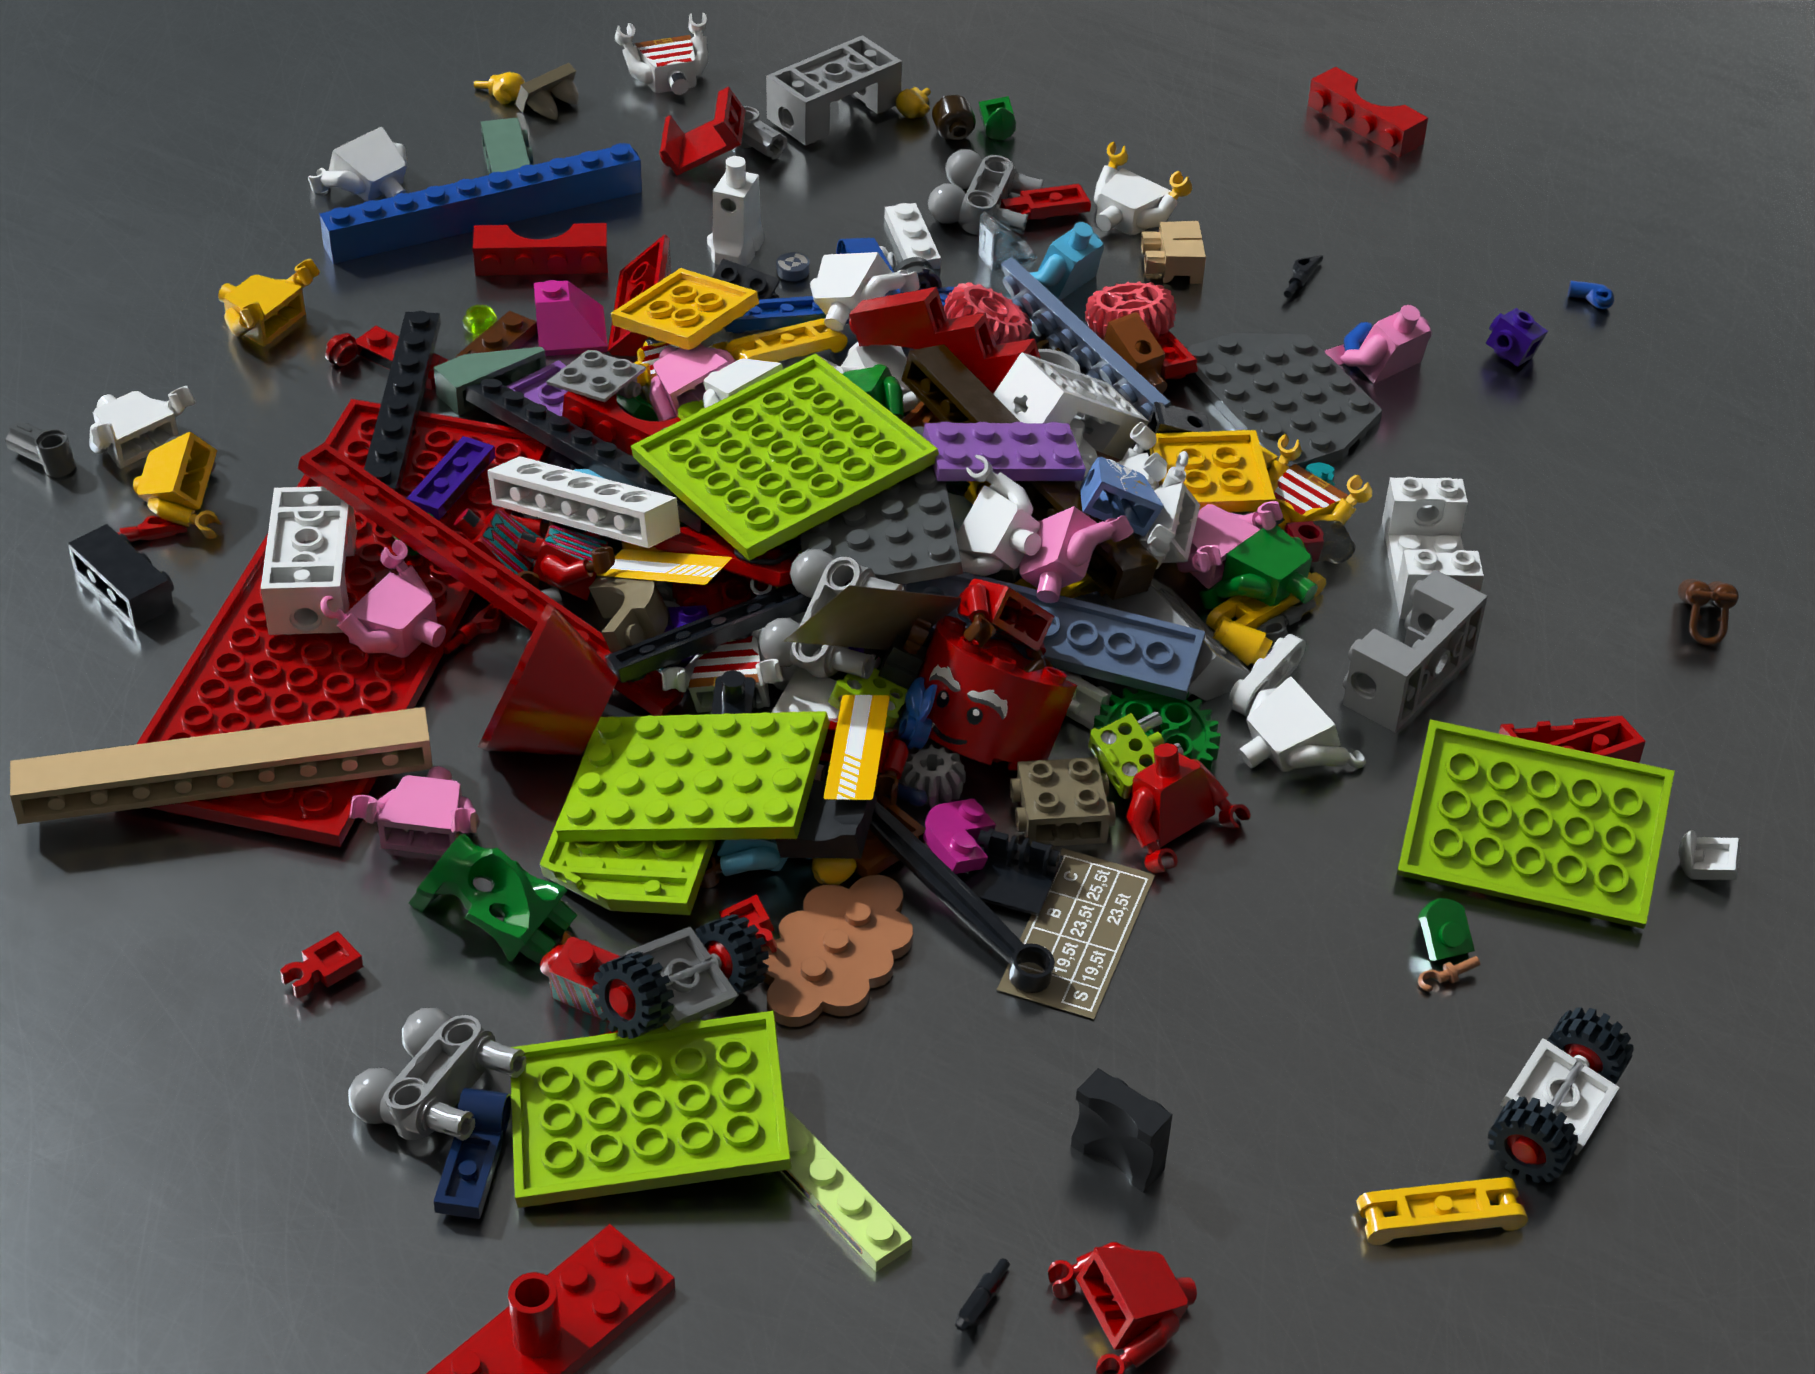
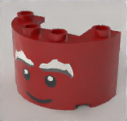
(989, 704)

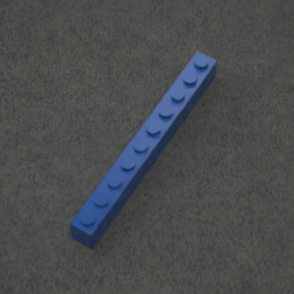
(484, 200)

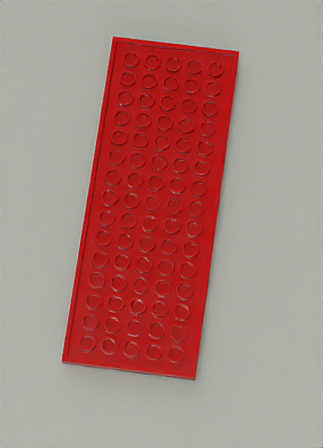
(262, 680)

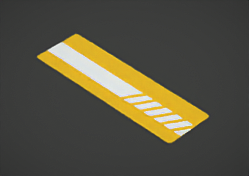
(666, 566)
(857, 747)

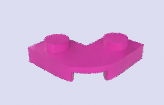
(953, 831)

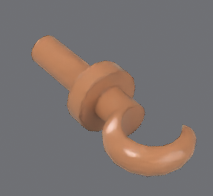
(1450, 972)

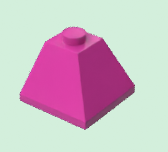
(568, 319)

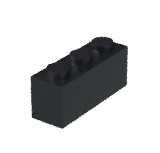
(122, 575)

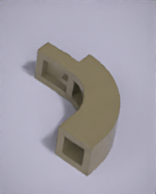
(634, 609)

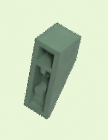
(471, 369)

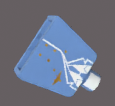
(1117, 491)

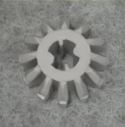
(936, 773)

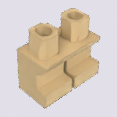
(1175, 251)

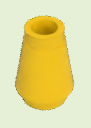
(1242, 641)

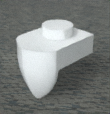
(1709, 857)

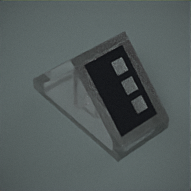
(1000, 243)

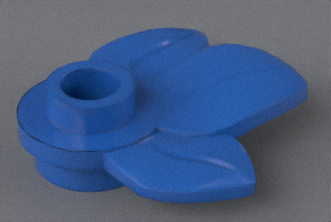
(914, 724)

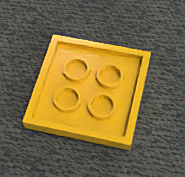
(685, 308)
(1221, 467)

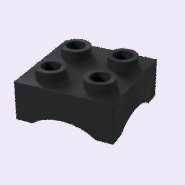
(830, 828)
(1122, 1128)

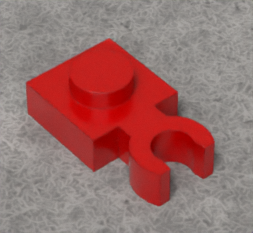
(757, 915)
(324, 962)

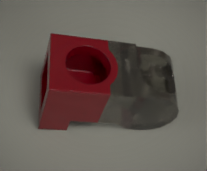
(1323, 540)

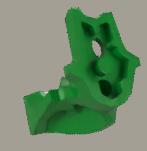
(515, 897)

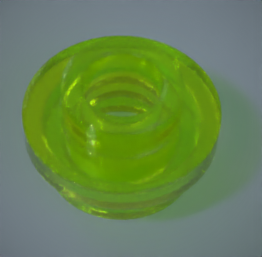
(479, 319)

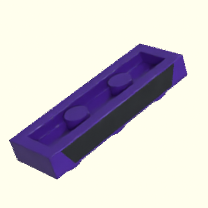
(452, 476)

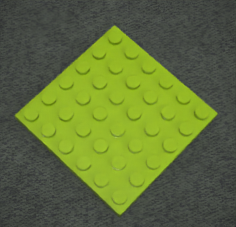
(784, 455)

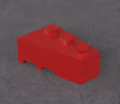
(1598, 735)

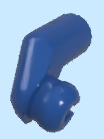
(1357, 336)

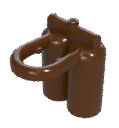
(1716, 594)

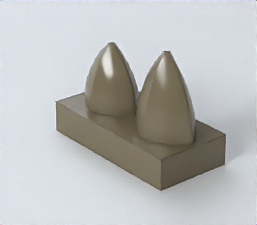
(541, 91)

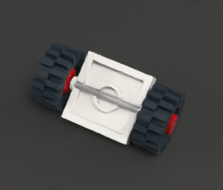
(1560, 1095)

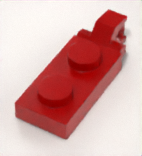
(1049, 202)

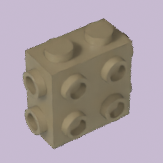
(1062, 801)

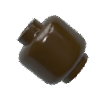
(953, 117)

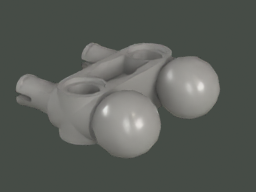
(987, 183)
(822, 579)
(445, 1060)

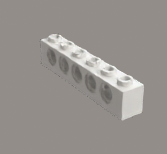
(584, 501)

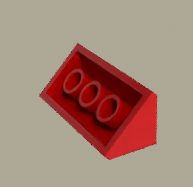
(635, 278)

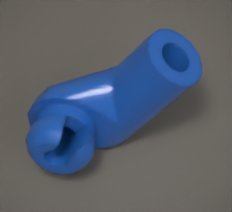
(1594, 293)

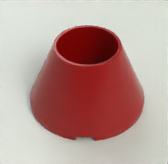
(551, 694)

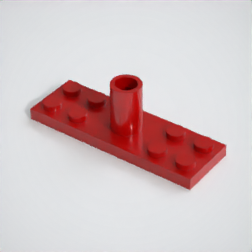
(568, 1315)

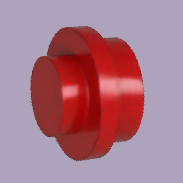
(341, 349)

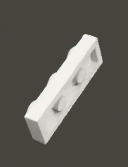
(911, 233)

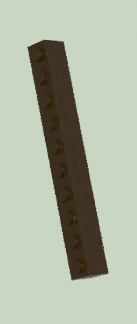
(960, 397)

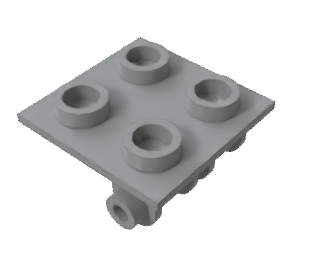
(599, 376)

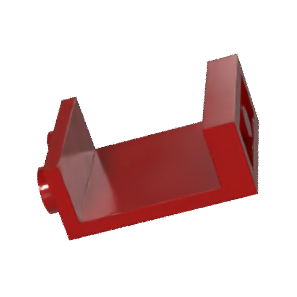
(707, 141)

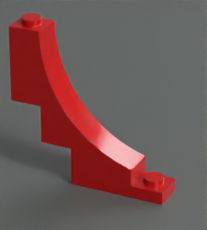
(919, 322)

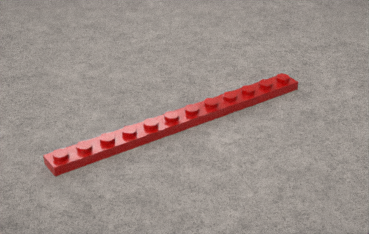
(464, 561)

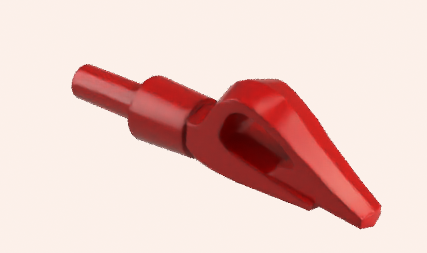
(152, 528)
(484, 622)

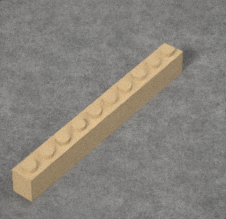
(219, 765)

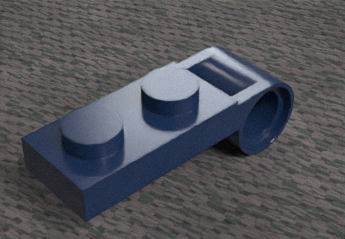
(474, 1160)

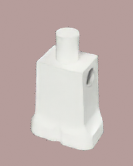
(736, 215)

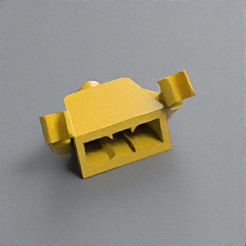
(266, 306)

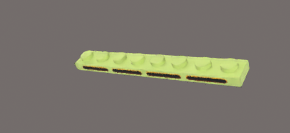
(842, 1199)

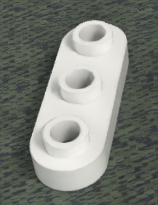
(1268, 672)

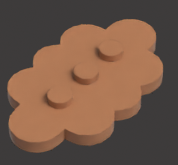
(836, 950)

